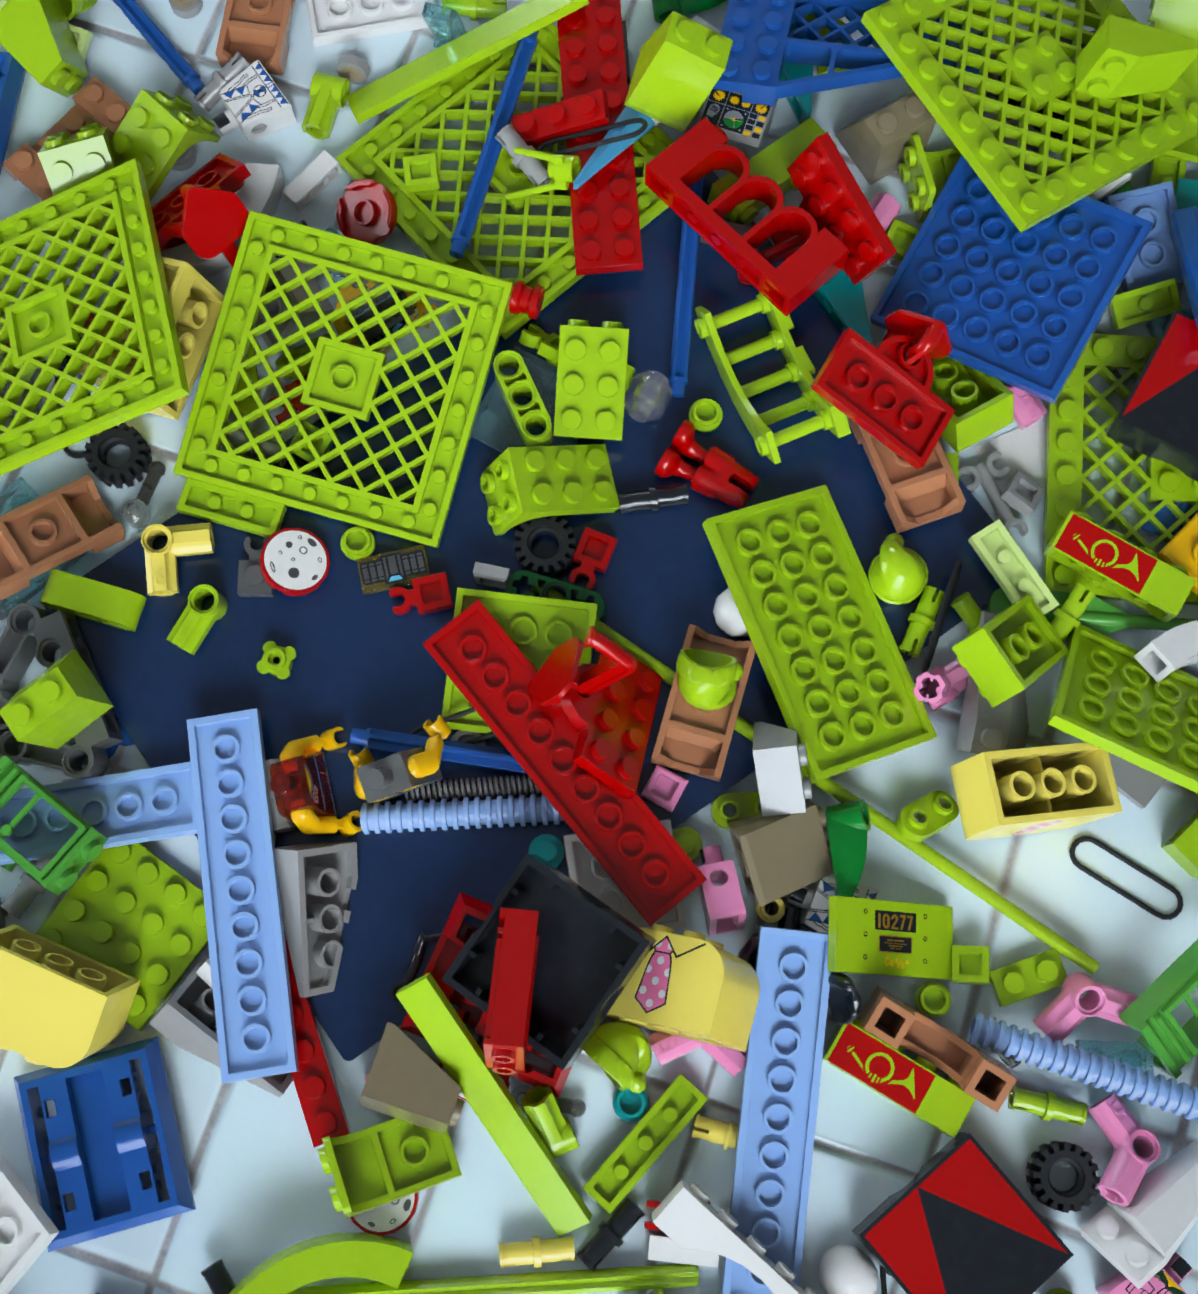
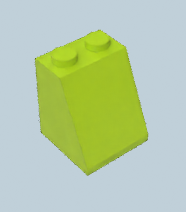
(43, 43)
(677, 71)
(56, 704)

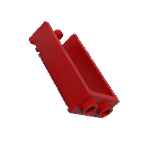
(511, 991)

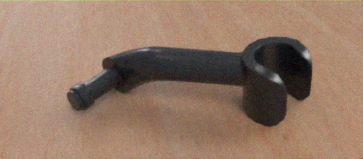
(415, 962)

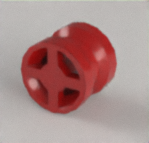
(526, 299)

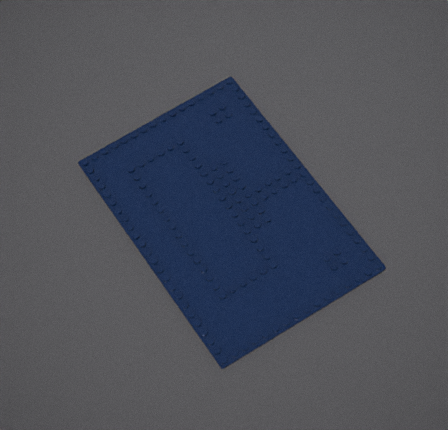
(370, 668)

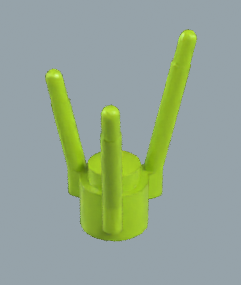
(560, 167)

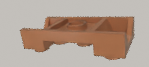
(257, 31)
(93, 104)
(911, 493)
(53, 532)
(698, 738)

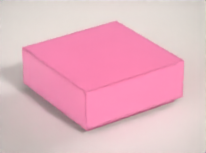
(664, 788)

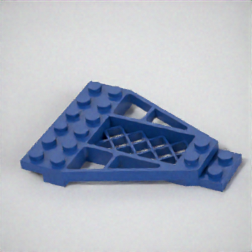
(766, 41)

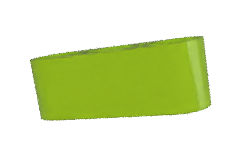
(522, 385)
(93, 600)

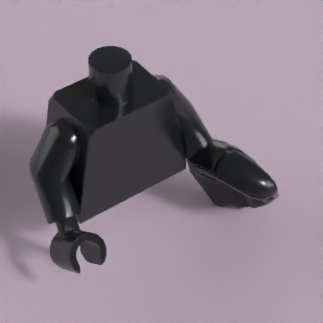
(843, 996)

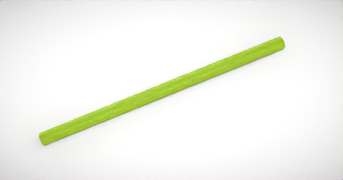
(532, 1283)

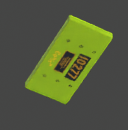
(890, 938)

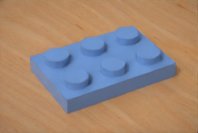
(1157, 256)

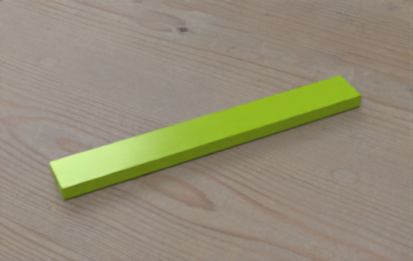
(458, 55)
(494, 1104)

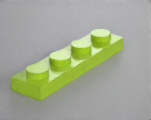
(645, 1143)

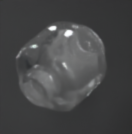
(648, 396)

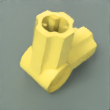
(162, 563)

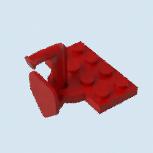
(836, 204)
(205, 210)
(885, 391)
(606, 703)

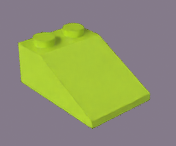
(1132, 59)
(980, 402)
(1010, 651)

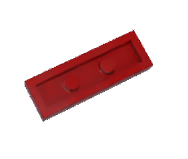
(563, 118)

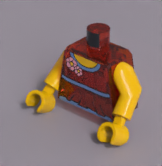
(304, 786)

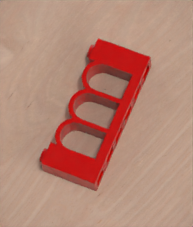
(707, 149)

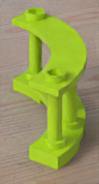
(798, 369)

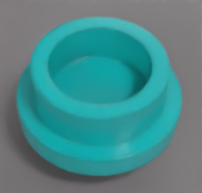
(548, 848)
(630, 1105)

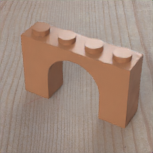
(969, 1066)

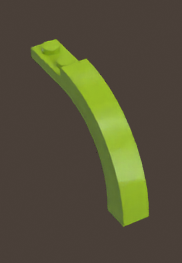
(328, 1257)

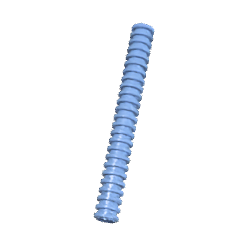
(457, 814)
(1085, 1066)

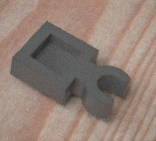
(249, 576)

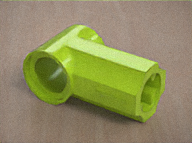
(327, 97)
(196, 623)
(549, 1121)

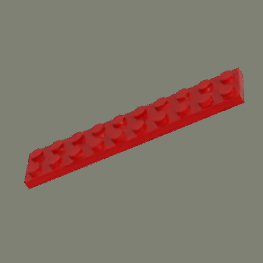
(606, 204)
(542, 740)

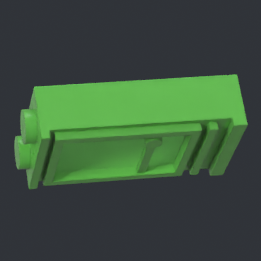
(79, 850)
(1152, 1015)

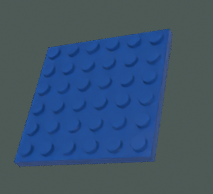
(1010, 297)

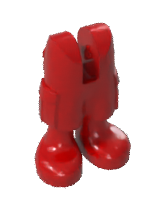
(714, 474)

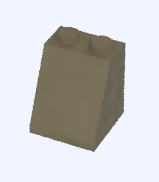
(880, 136)
(781, 852)
(410, 1085)

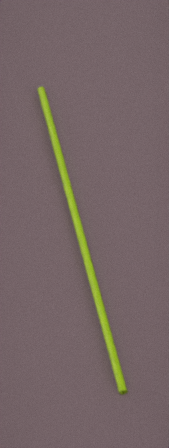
(883, 823)

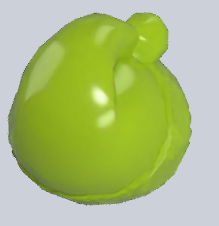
(897, 572)
(707, 678)
(622, 1054)

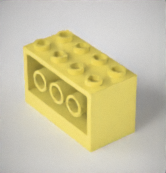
(195, 312)

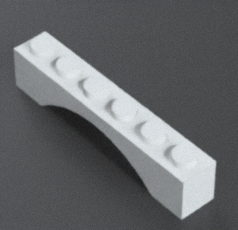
(697, 1226)

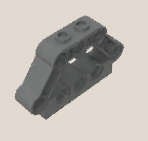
(17, 651)

